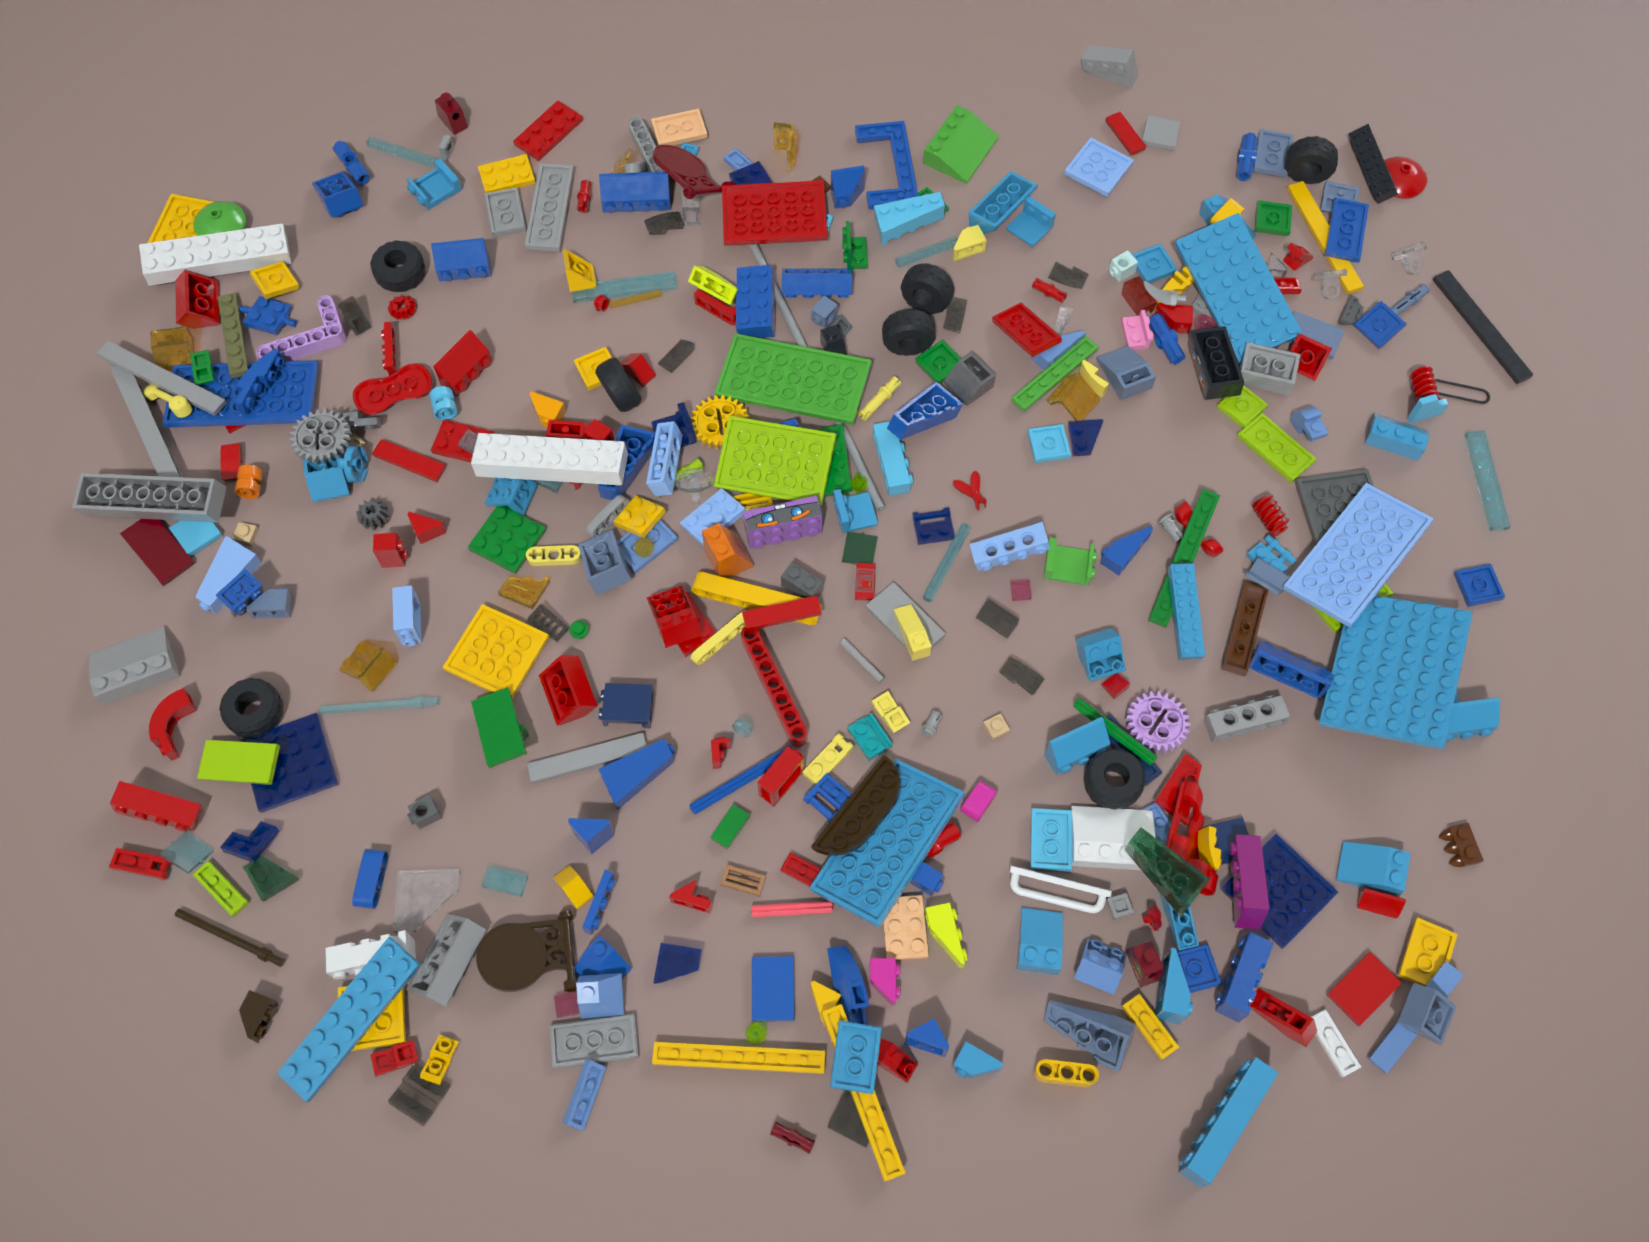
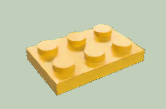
(506, 174)
(1426, 951)

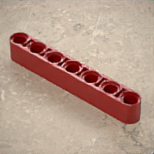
(777, 693)

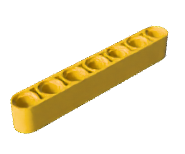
(741, 593)

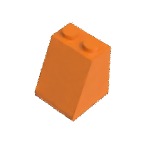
(725, 551)

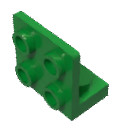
(854, 250)

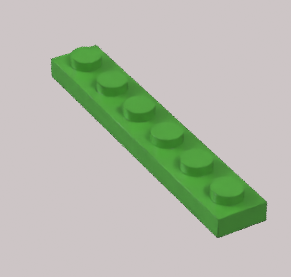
(1054, 374)

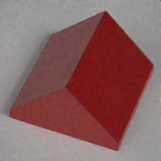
(1312, 355)

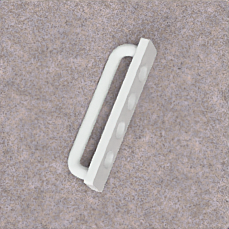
(1102, 893)

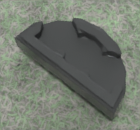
(1352, 312)

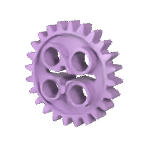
(1141, 710)

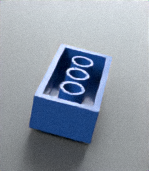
(755, 301)

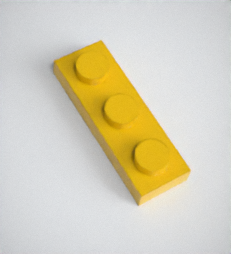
(1150, 1027)

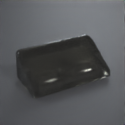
(676, 355)
(998, 618)

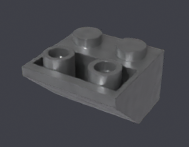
(970, 379)

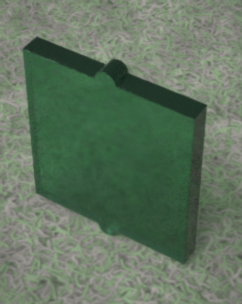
(859, 548)

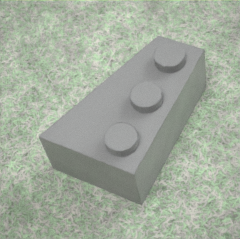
(1111, 64)

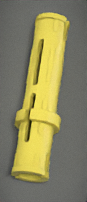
(885, 392)

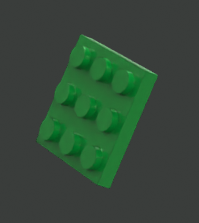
(506, 538)

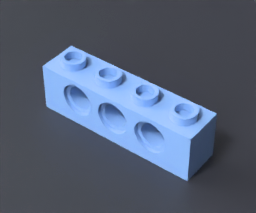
(664, 459)
(1015, 538)

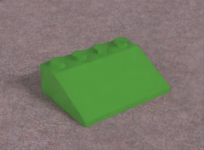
(960, 145)

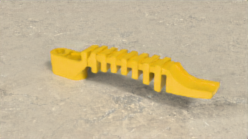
(1182, 281)

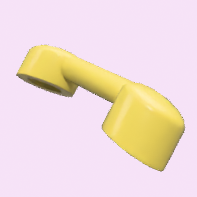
(178, 404)

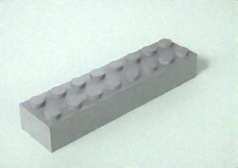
(149, 497)

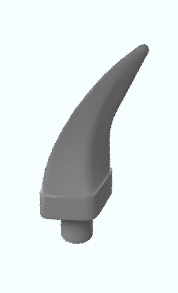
(1164, 296)

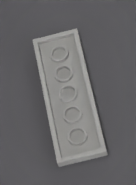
(549, 207)

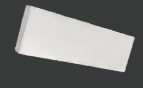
(1335, 1045)

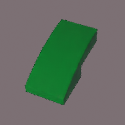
(202, 367)

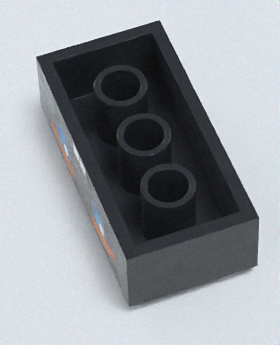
(1215, 363)

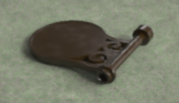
(516, 955)

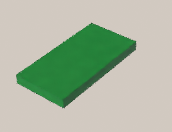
(498, 727)

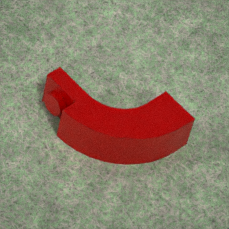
(164, 719)

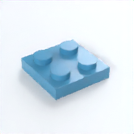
(1154, 264)

